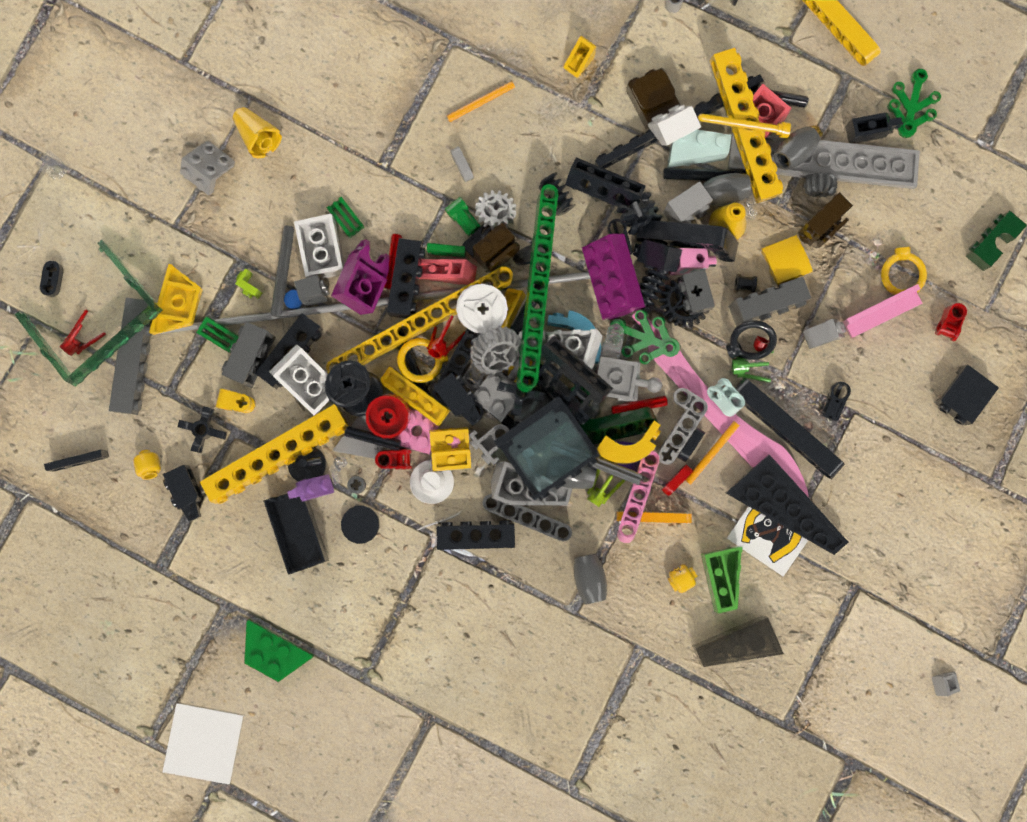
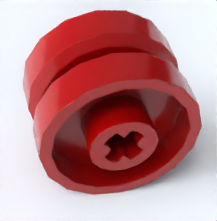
(377, 419)

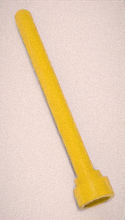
(781, 129)

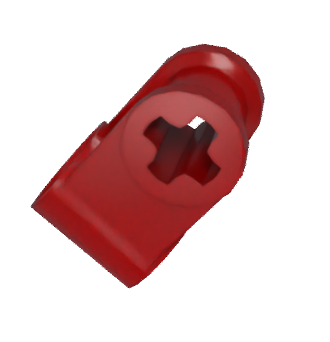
(949, 324)
(395, 459)

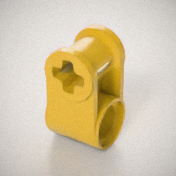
(233, 401)

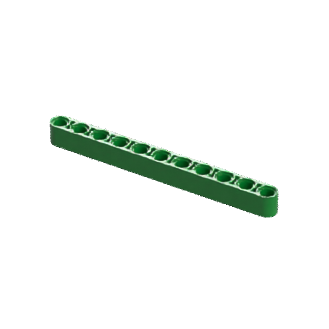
(533, 295)

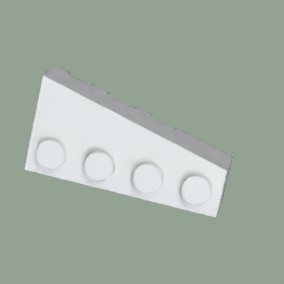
(582, 343)

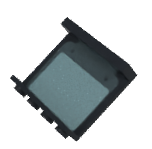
(548, 448)

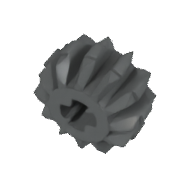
(820, 184)

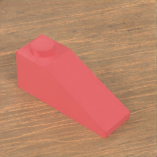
(449, 271)

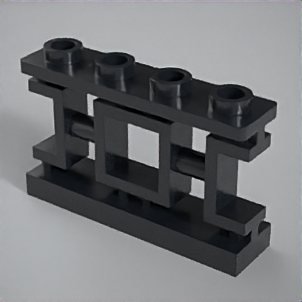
(578, 373)

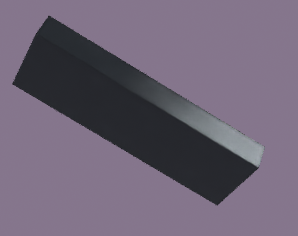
(76, 460)

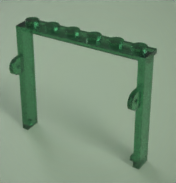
(113, 344)

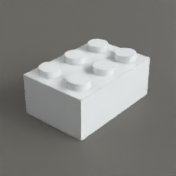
(319, 246)
(302, 378)

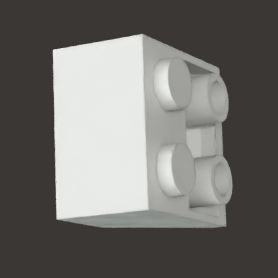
(674, 125)

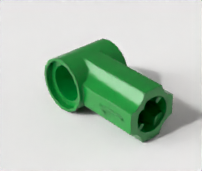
(459, 212)

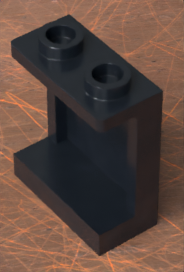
(966, 395)

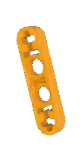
(659, 517)

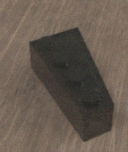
(744, 642)

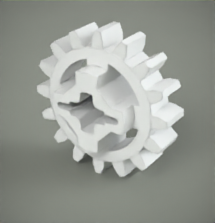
(495, 209)

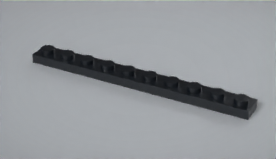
(638, 143)

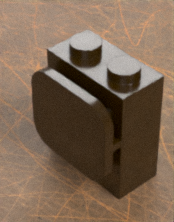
(652, 95)
(825, 222)
(495, 248)

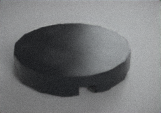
(360, 524)

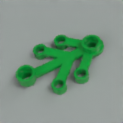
(912, 105)
(648, 338)

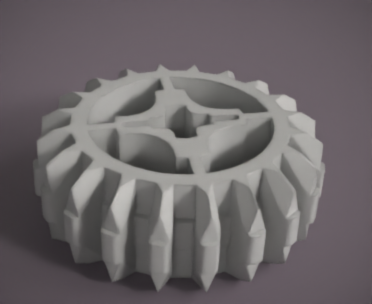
(496, 350)

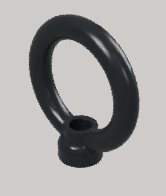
(735, 349)

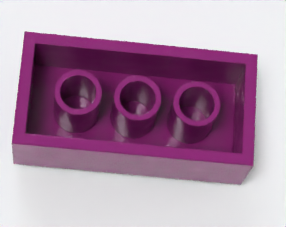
(613, 276)

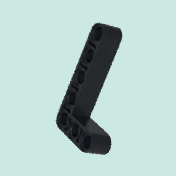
(710, 237)
(459, 370)

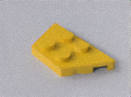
(178, 300)

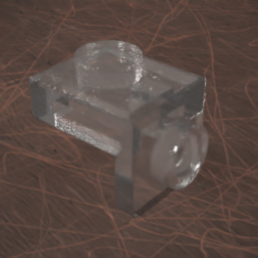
(52, 165)

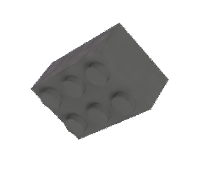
(248, 354)

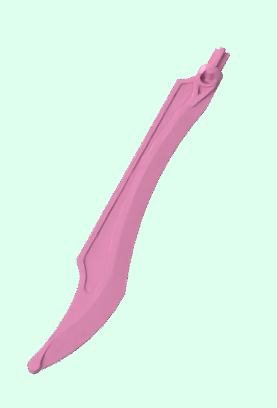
(746, 440)

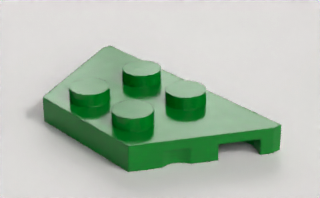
(272, 653)

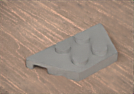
(357, 447)

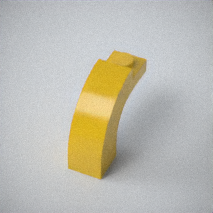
(629, 454)

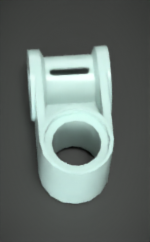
(726, 398)

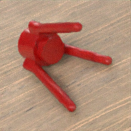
(71, 344)
(437, 348)

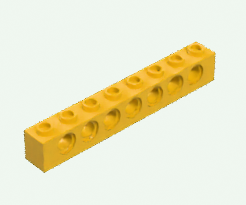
(732, 60)
(214, 483)

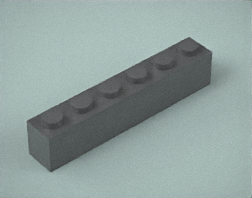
(131, 364)

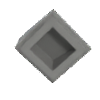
(946, 684)

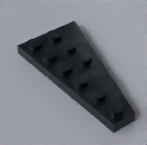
(778, 497)

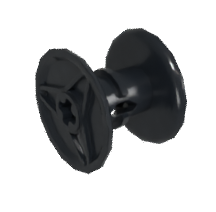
(352, 387)

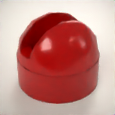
(760, 343)

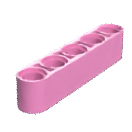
(638, 505)

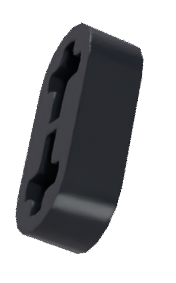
(51, 279)
(691, 444)

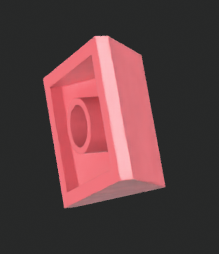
(770, 107)

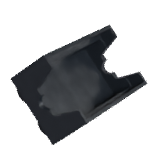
(296, 532)

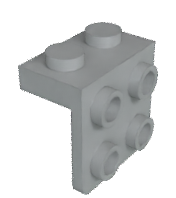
(205, 165)

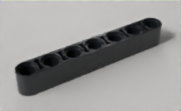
(789, 429)

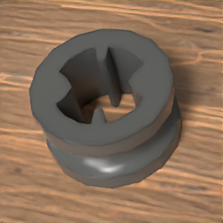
(361, 488)

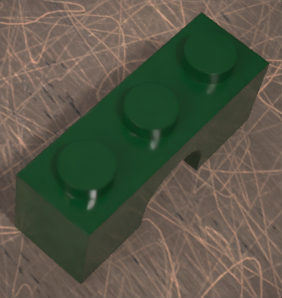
(985, 252)

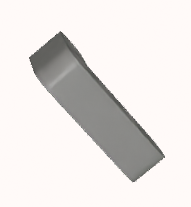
(678, 428)

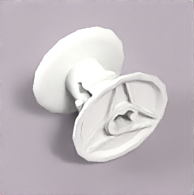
(491, 317)

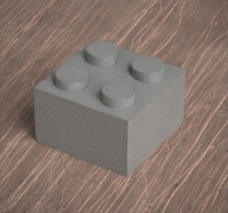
(689, 205)

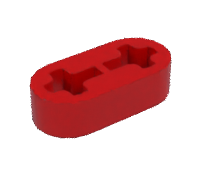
(677, 480)

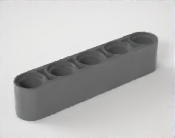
(534, 524)

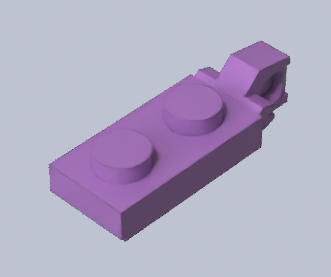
(312, 488)

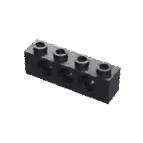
(603, 184)
(406, 249)
(290, 339)
(445, 541)

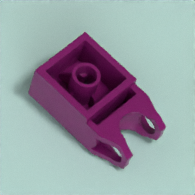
(362, 280)

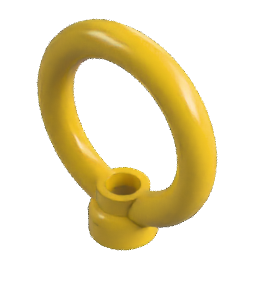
(902, 254)
(410, 376)

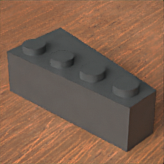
(770, 301)

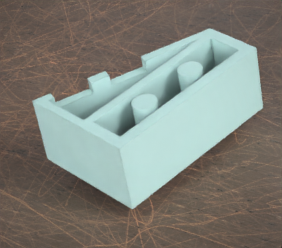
(699, 147)

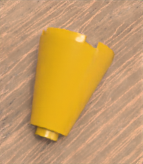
(256, 133)
(731, 217)

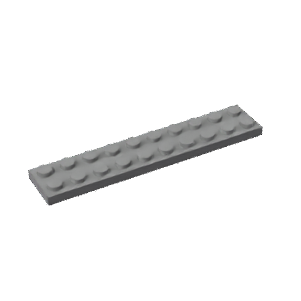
(847, 162)

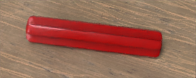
(392, 256)
(651, 403)

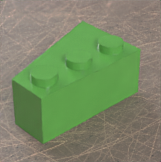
(722, 576)

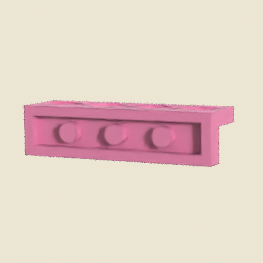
(883, 311)

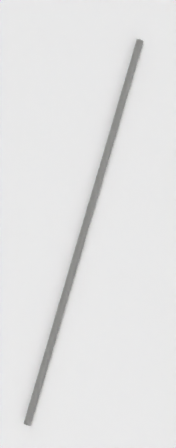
(382, 301)

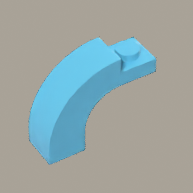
(574, 322)

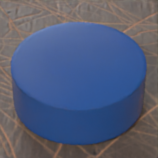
(292, 300)

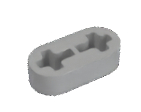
(461, 164)

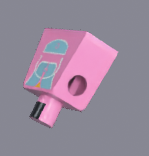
(694, 260)

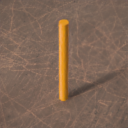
(481, 101)
(712, 452)

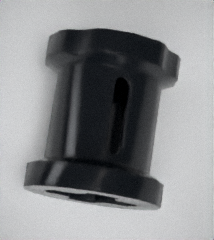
(745, 283)

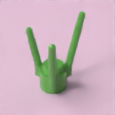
(740, 366)

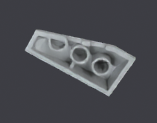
(511, 490)

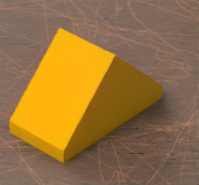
(580, 57)

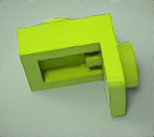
(242, 282)

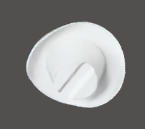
(431, 485)

